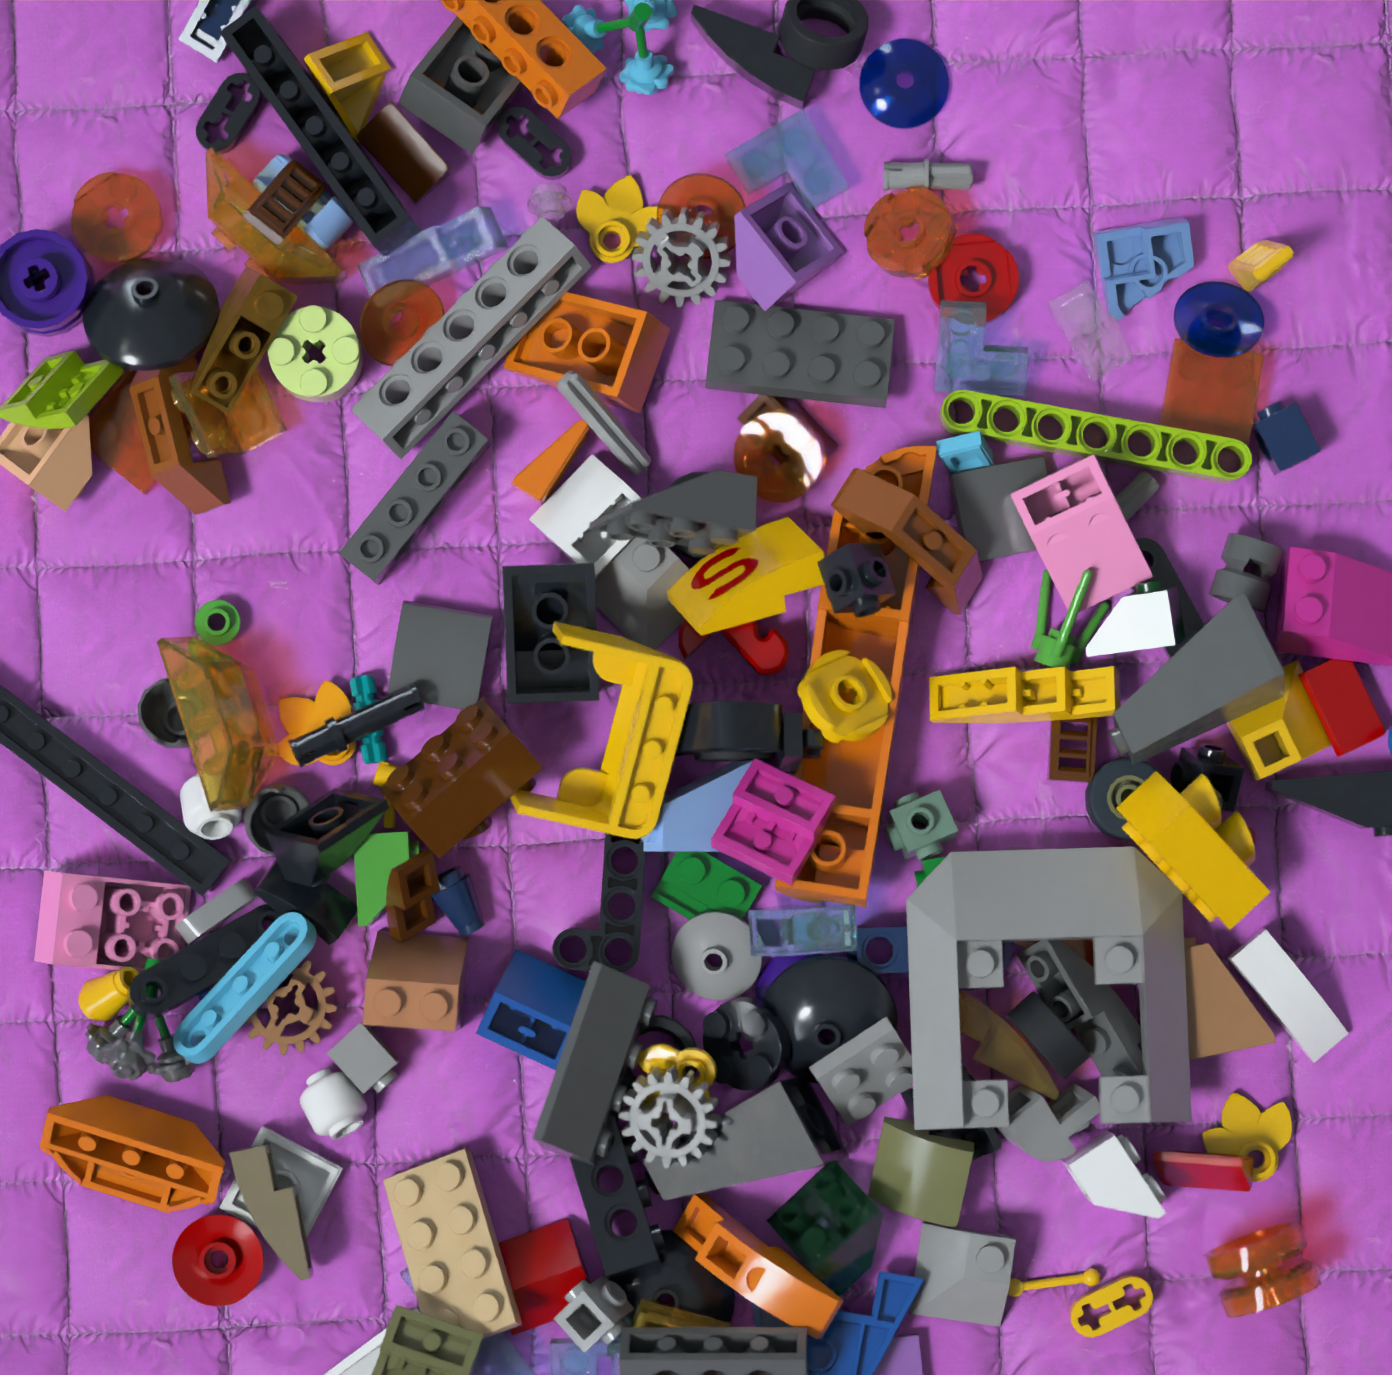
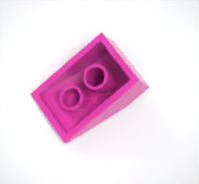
(1334, 608)

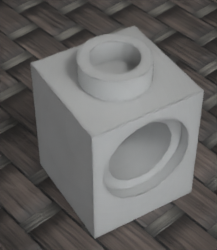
(365, 1059)

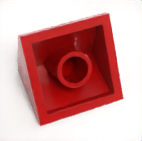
(542, 1272)

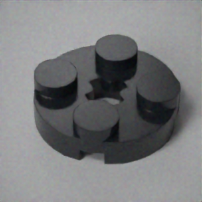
(766, 1032)

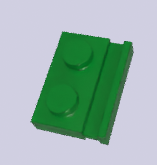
(704, 884)

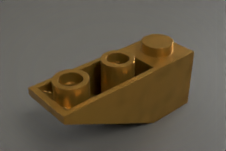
(241, 338)

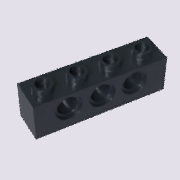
(619, 1253)

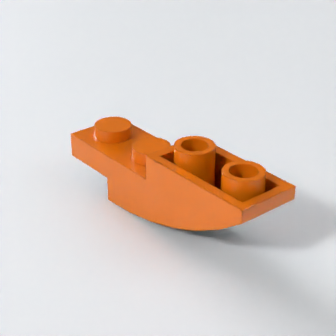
(754, 1270)

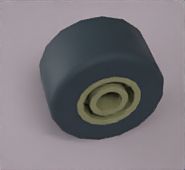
(1109, 791)

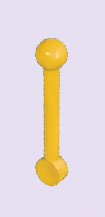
(1090, 1277)

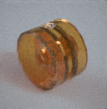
(1263, 1274)

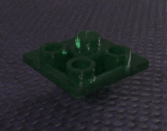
(831, 1227)

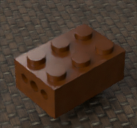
(461, 778)

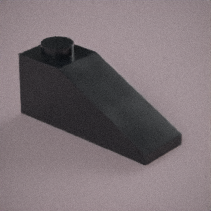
(1351, 798)

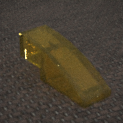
(1004, 1047)

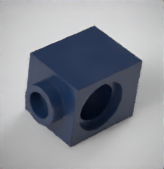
(1284, 437)
(897, 938)

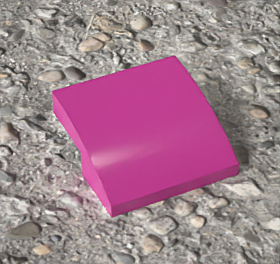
(773, 821)

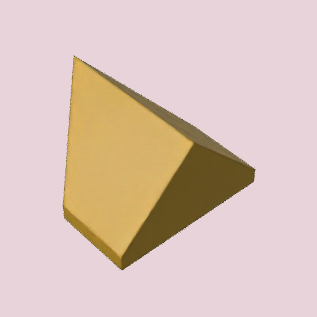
(350, 78)

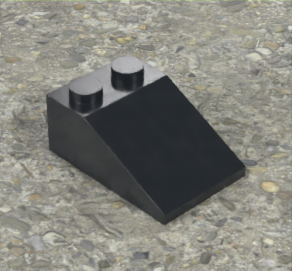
(535, 659)

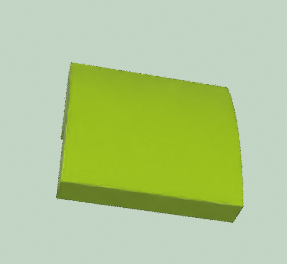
(59, 392)

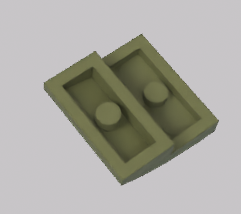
(920, 1172)
(426, 1346)

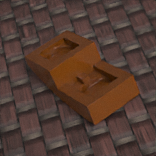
(409, 896)

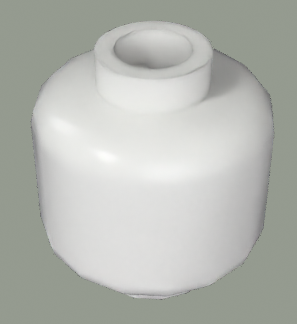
(198, 815)
(333, 1104)

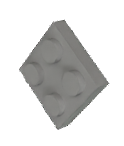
(865, 1071)

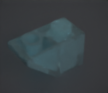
(802, 929)

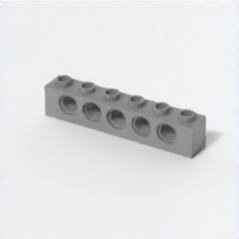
(471, 337)

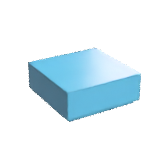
(965, 452)

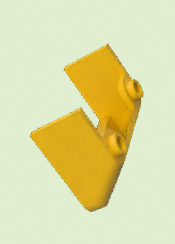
(640, 747)

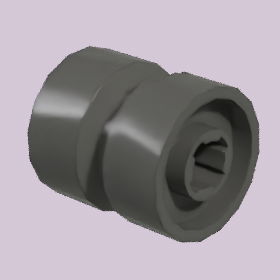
(1232, 580)

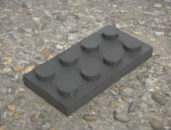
(800, 354)

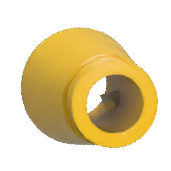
(106, 994)

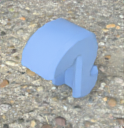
(326, 219)

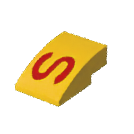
(748, 578)

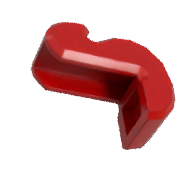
(764, 655)

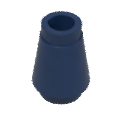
(459, 900)

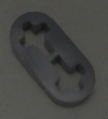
(220, 106)
(542, 135)

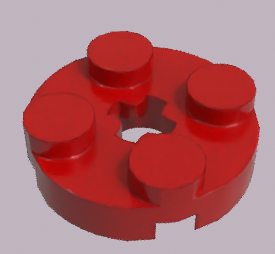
(990, 261)

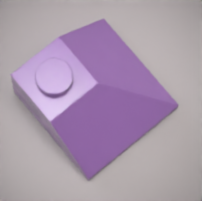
(780, 246)

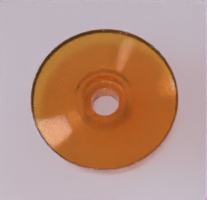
(709, 191)
(419, 310)

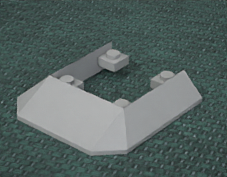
(1040, 895)

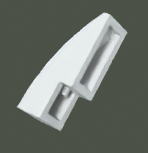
(1288, 995)

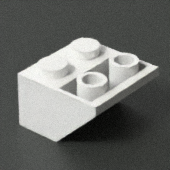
(582, 499)
(1110, 1179)

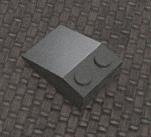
(460, 87)

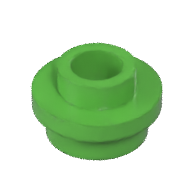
(231, 627)

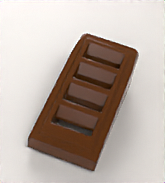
(288, 199)
(1072, 774)

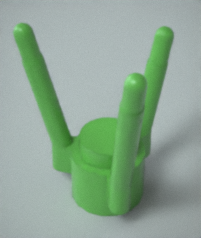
(1058, 647)

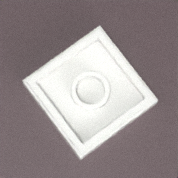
(293, 1166)

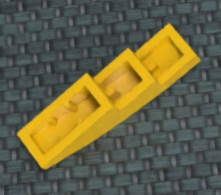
(1024, 696)

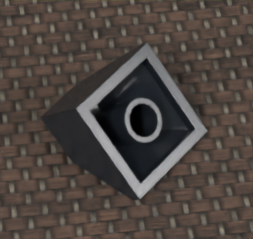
(324, 835)

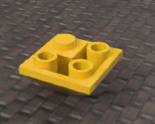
(1280, 730)

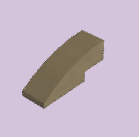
(273, 1208)

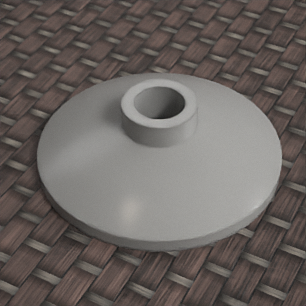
(717, 934)

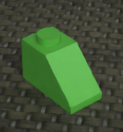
(372, 869)

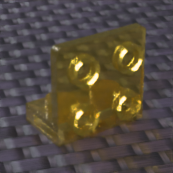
(216, 433)

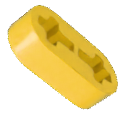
(1116, 1315)

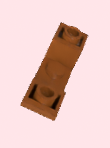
(166, 446)
(917, 530)

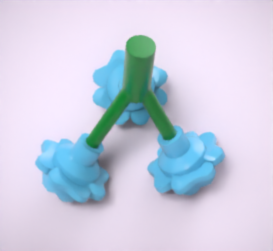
(645, 72)

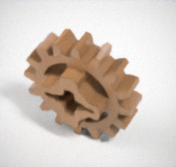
(306, 1014)

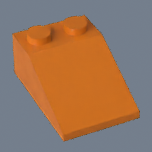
(601, 341)

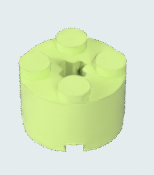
(316, 328)

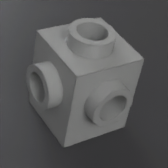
(594, 1312)

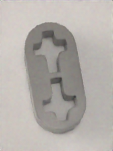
(216, 911)

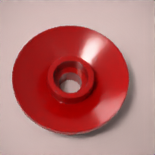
(194, 1264)

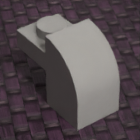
(1045, 1128)

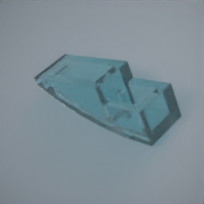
(438, 251)

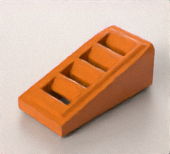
(546, 470)

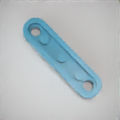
(244, 987)

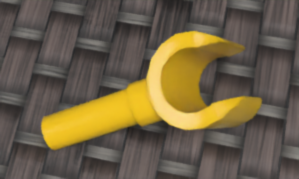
(382, 773)

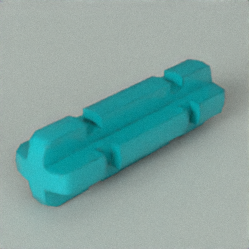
(363, 689)

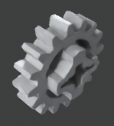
(692, 271)
(685, 1105)

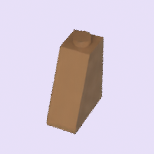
(1217, 1008)

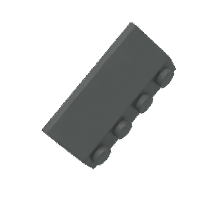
(594, 1065)

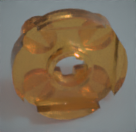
(122, 192)
(918, 255)
(797, 439)

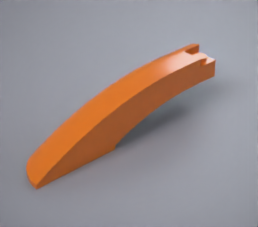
(859, 770)

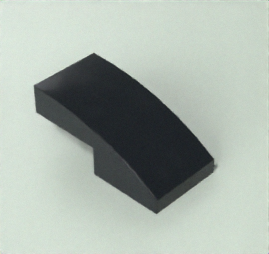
(320, 904)

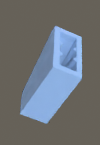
(695, 811)

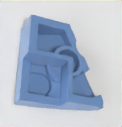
(1140, 260)

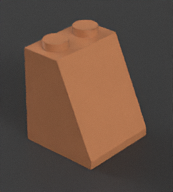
(416, 982)

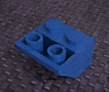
(532, 1009)

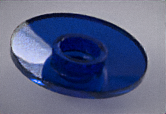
(904, 106)
(1223, 307)

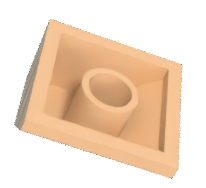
(49, 460)

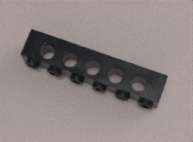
(320, 131)

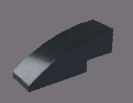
(753, 56)

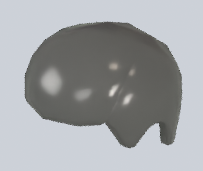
(161, 717)
(270, 808)

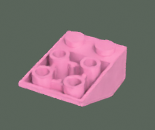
(1081, 529)
(108, 921)

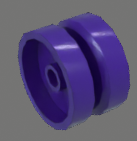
(69, 280)

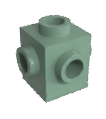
(930, 813)

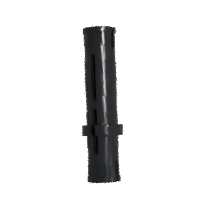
(356, 725)

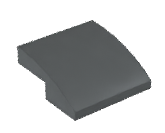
(987, 510)
(440, 654)

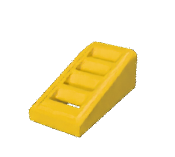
(1259, 263)

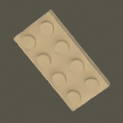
(452, 1245)

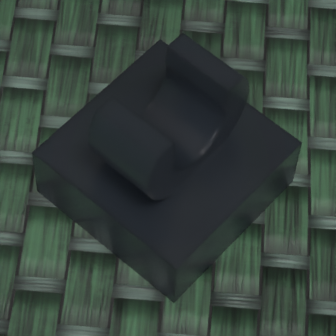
(798, 743)

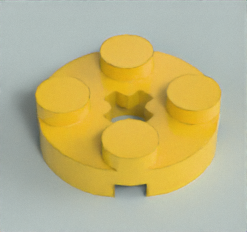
(829, 712)

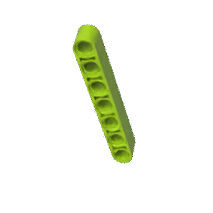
(1116, 430)

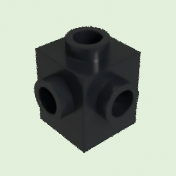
(857, 579)
(1218, 768)

